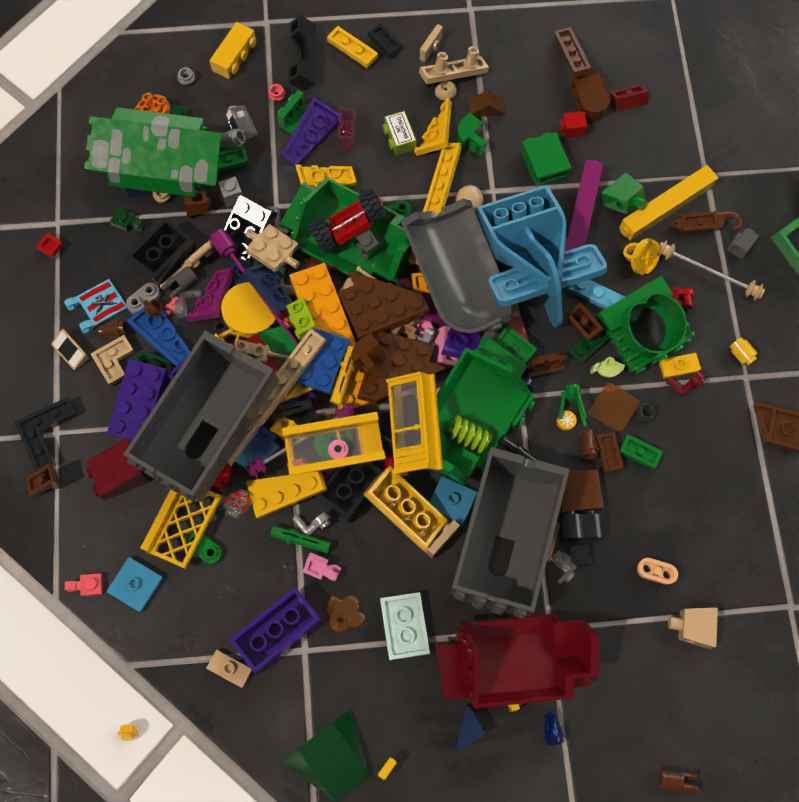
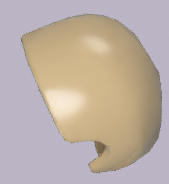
(471, 193)

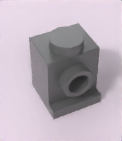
(742, 243)
(367, 244)

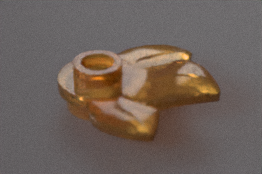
(346, 610)

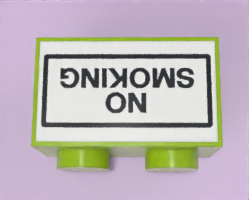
(399, 132)

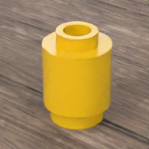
(743, 351)

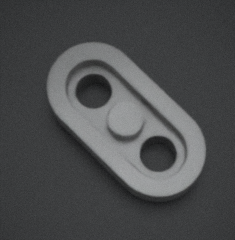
(142, 295)

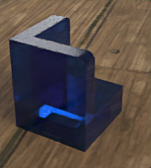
(264, 441)

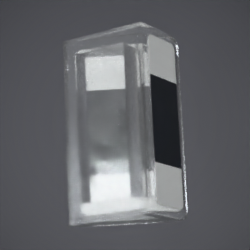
(240, 119)

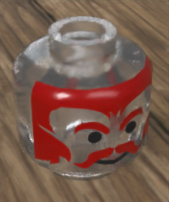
(237, 503)

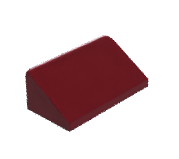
(630, 97)

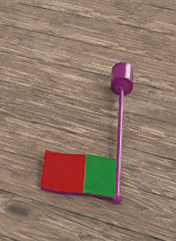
(278, 339)

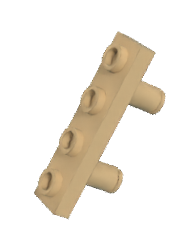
(455, 69)

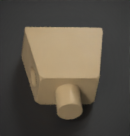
(696, 626)

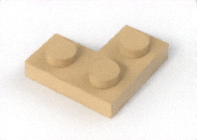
(109, 356)

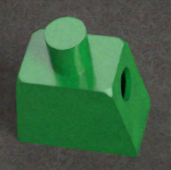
(624, 195)

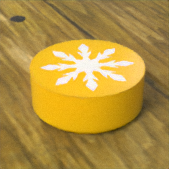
(567, 422)

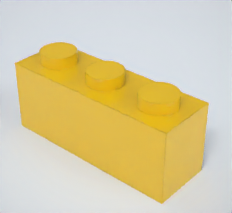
(233, 50)

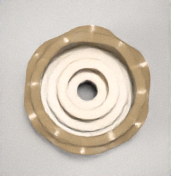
(444, 94)

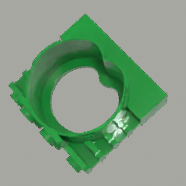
(616, 324)

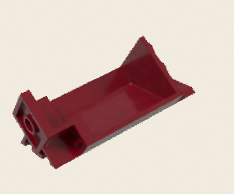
(518, 660)

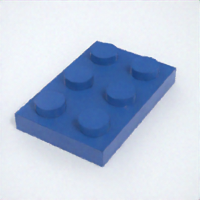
(326, 364)

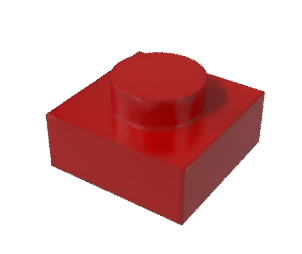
(49, 245)

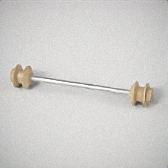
(751, 289)

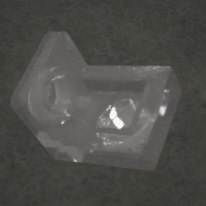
(564, 562)

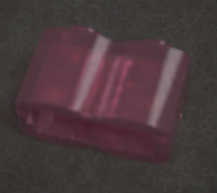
(347, 128)

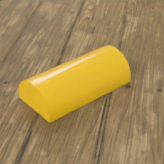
(405, 507)

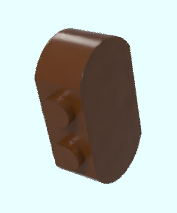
(591, 95)

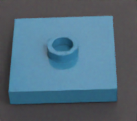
(453, 500)
(134, 584)

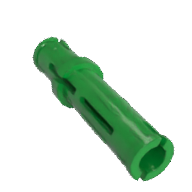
(300, 539)

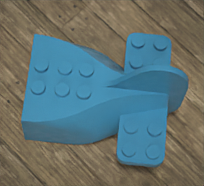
(532, 238)

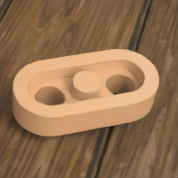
(656, 571)

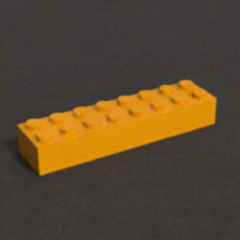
(327, 312)

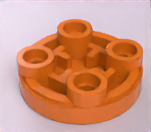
(153, 103)

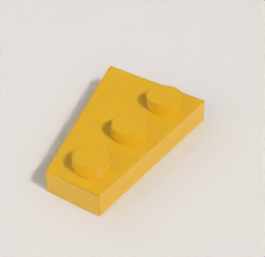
(315, 174)

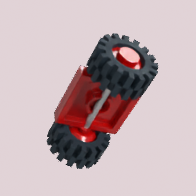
(348, 221)

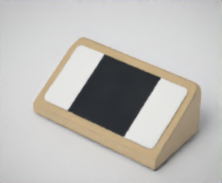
(69, 350)

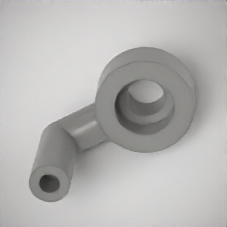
(321, 521)

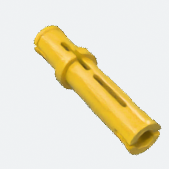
(337, 397)

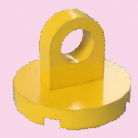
(644, 255)

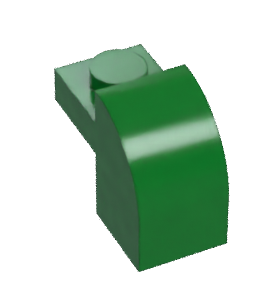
(468, 133)

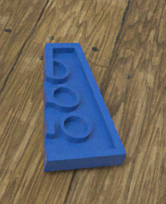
(160, 335)

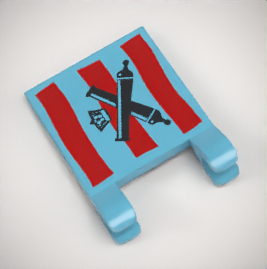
(99, 303)

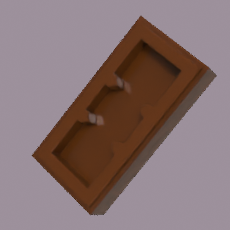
(609, 452)

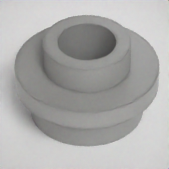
(186, 72)

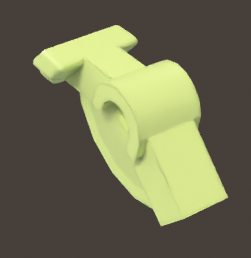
(608, 368)

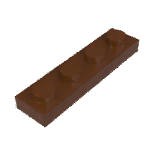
(572, 52)

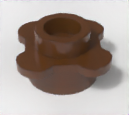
(153, 308)

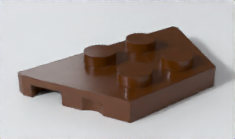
(778, 426)

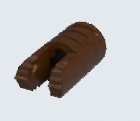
(674, 782)

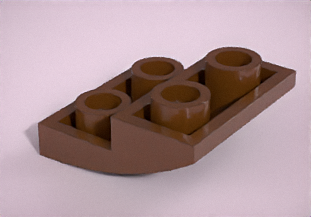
(582, 491)

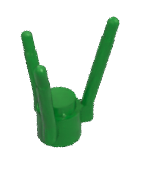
(573, 395)

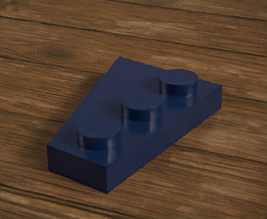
(269, 287)

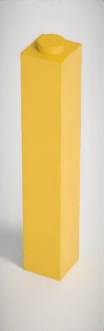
(668, 202)

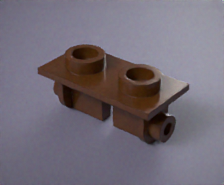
(545, 364)

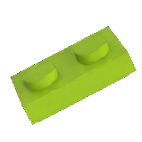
(300, 317)

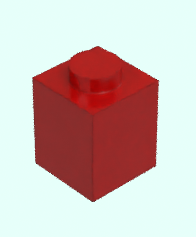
(573, 124)

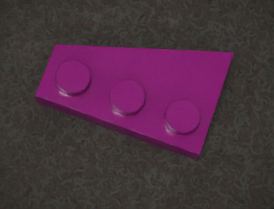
(210, 304)

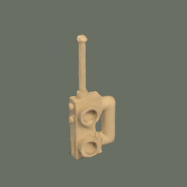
(193, 261)
(258, 351)

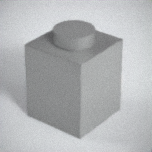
(230, 191)

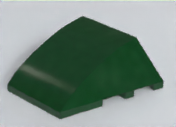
(332, 759)

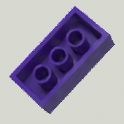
(137, 397)
(275, 630)

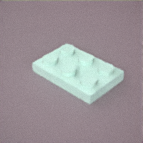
(404, 626)

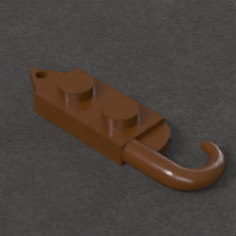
(705, 221)

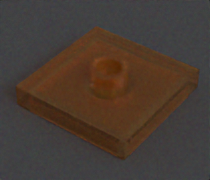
(614, 407)

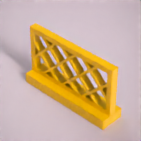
(165, 519)

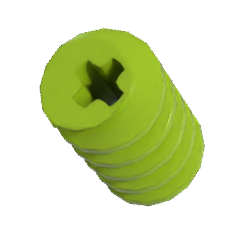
(469, 433)

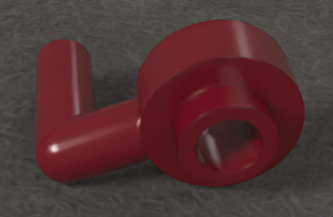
(697, 380)

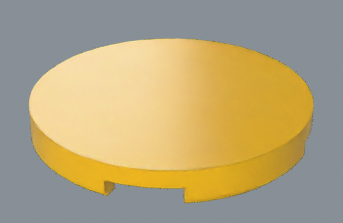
(246, 311)

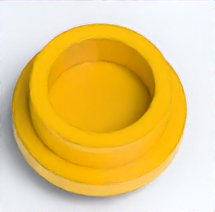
(128, 732)

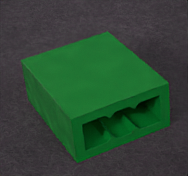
(545, 159)

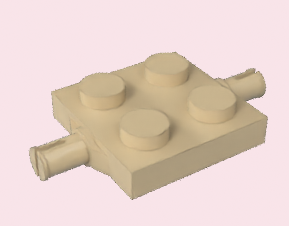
(272, 248)

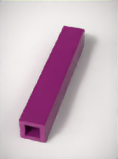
(584, 204)

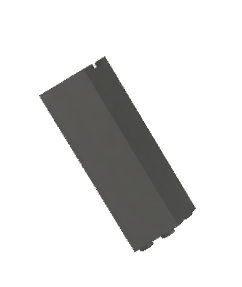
(213, 387)
(517, 503)

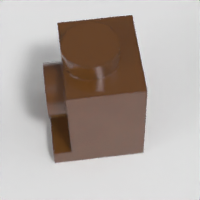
(197, 205)

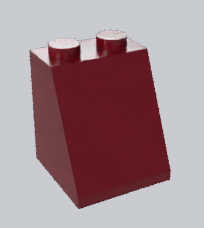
(113, 473)

